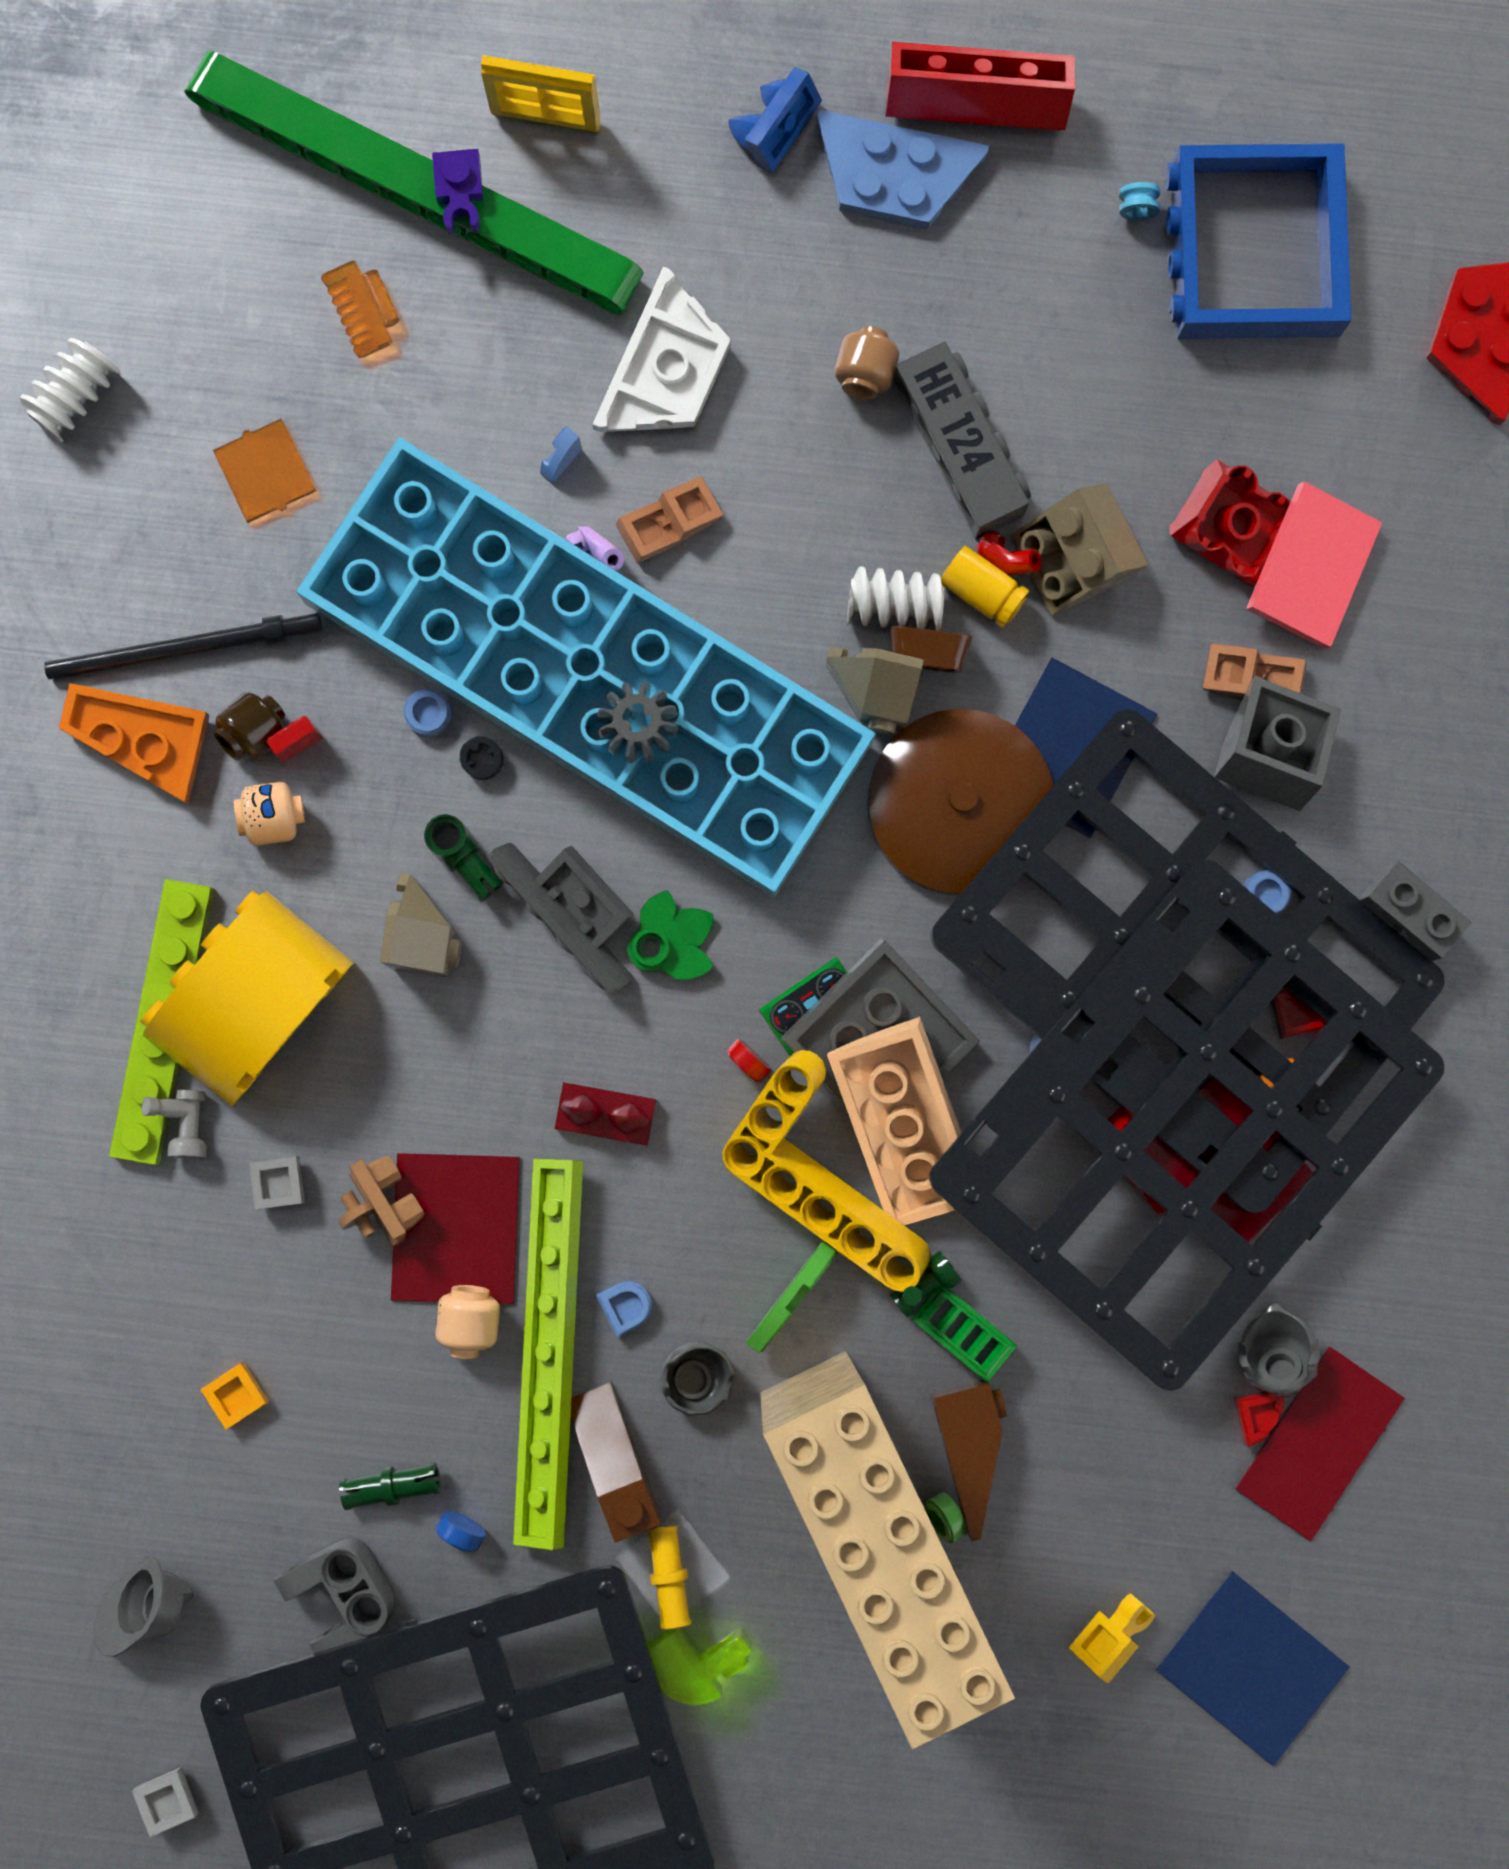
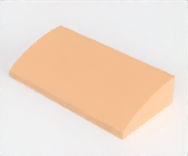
(898, 1115)

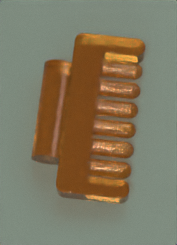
(372, 302)

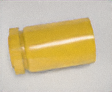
(984, 586)

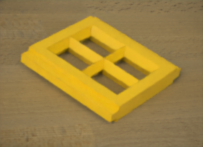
(541, 93)

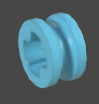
(1139, 201)

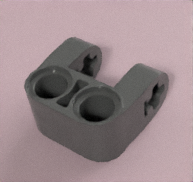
(343, 1589)

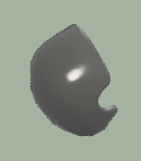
(696, 1378)

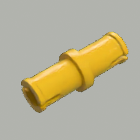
(669, 1577)

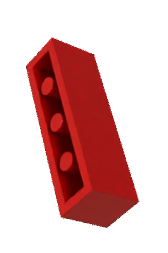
(979, 86)

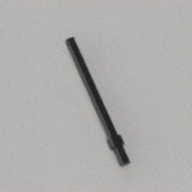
(272, 630)

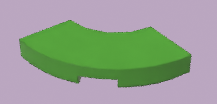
(791, 1297)

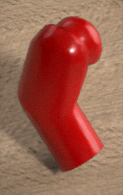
(1011, 563)

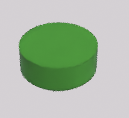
(946, 1518)

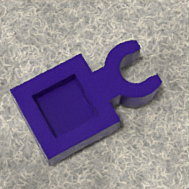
(458, 183)

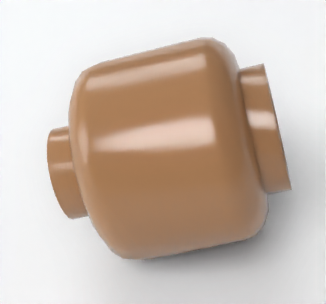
(866, 363)

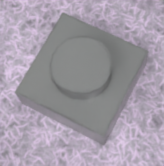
(276, 1182)
(165, 1802)

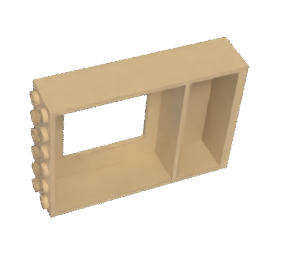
(881, 1550)

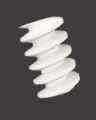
(67, 387)
(896, 598)

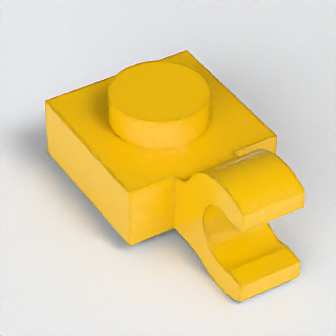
(1107, 1642)

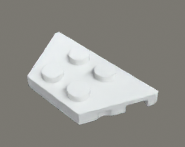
(665, 365)

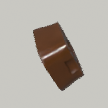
(938, 649)

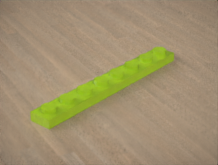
(548, 1354)

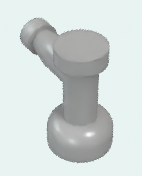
(187, 1109)

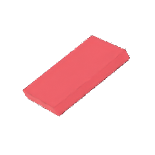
(1314, 565)

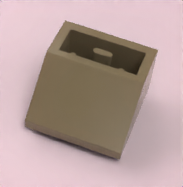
(1081, 547)

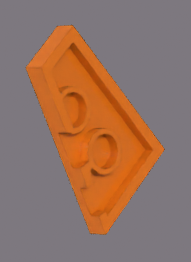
(140, 734)

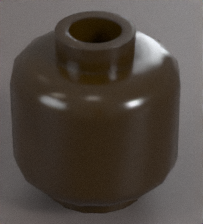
(247, 725)

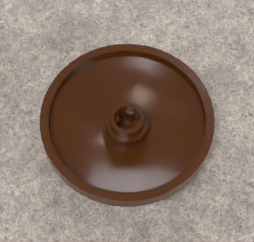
(953, 795)

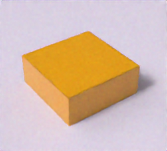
(234, 1395)

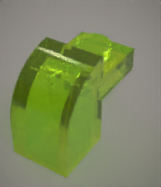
(687, 1673)

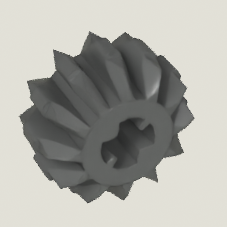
(655, 716)

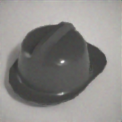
(139, 1607)

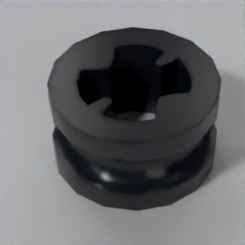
(475, 745)

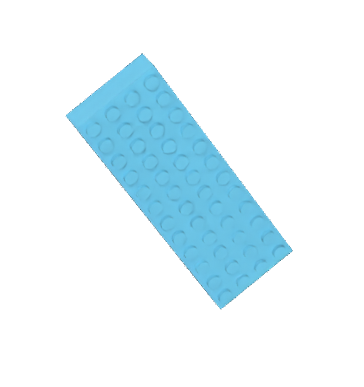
(547, 631)

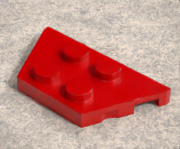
(1474, 336)

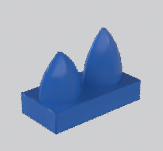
(787, 111)

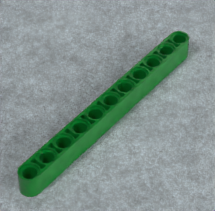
(408, 181)

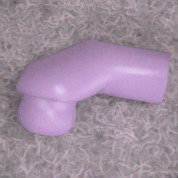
(597, 546)

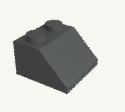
(1278, 744)

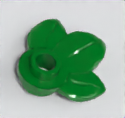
(677, 934)

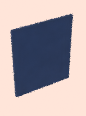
(1066, 716)
(1252, 1668)

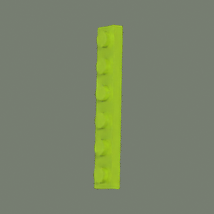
(149, 1071)

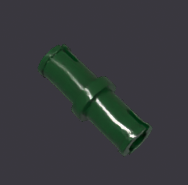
(390, 1486)

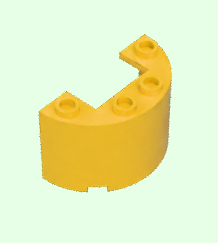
(244, 995)

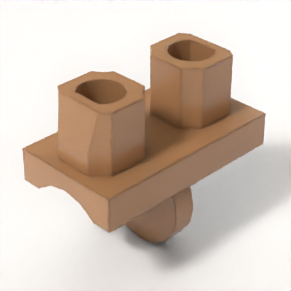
(370, 1182)

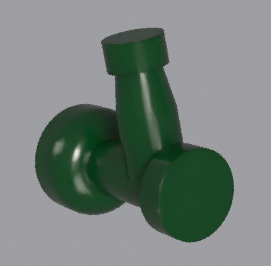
(940, 1273)

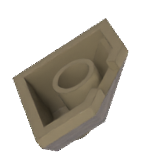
(877, 686)
(418, 934)

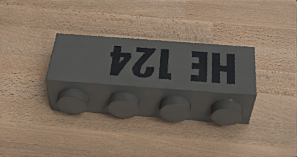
(961, 439)

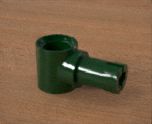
(463, 856)

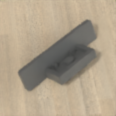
(575, 907)

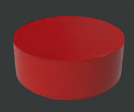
(748, 1061)

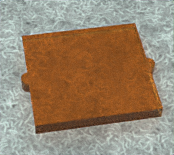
(264, 470)

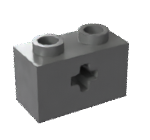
(1414, 911)

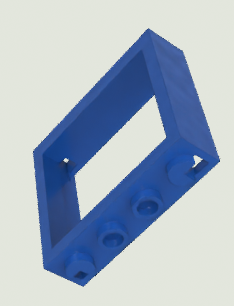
(1335, 309)

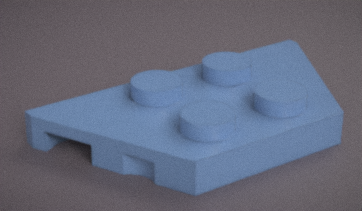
(894, 169)

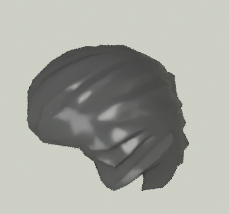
(1279, 1352)

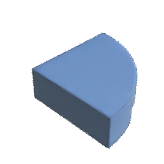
(568, 448)

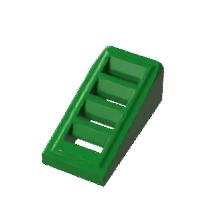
(995, 1358)

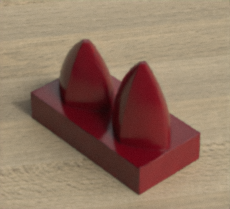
(605, 1114)

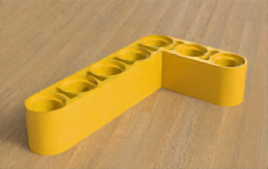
(817, 1182)

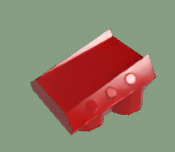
(1231, 520)

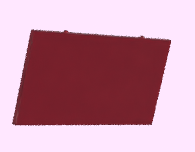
(1320, 1444)

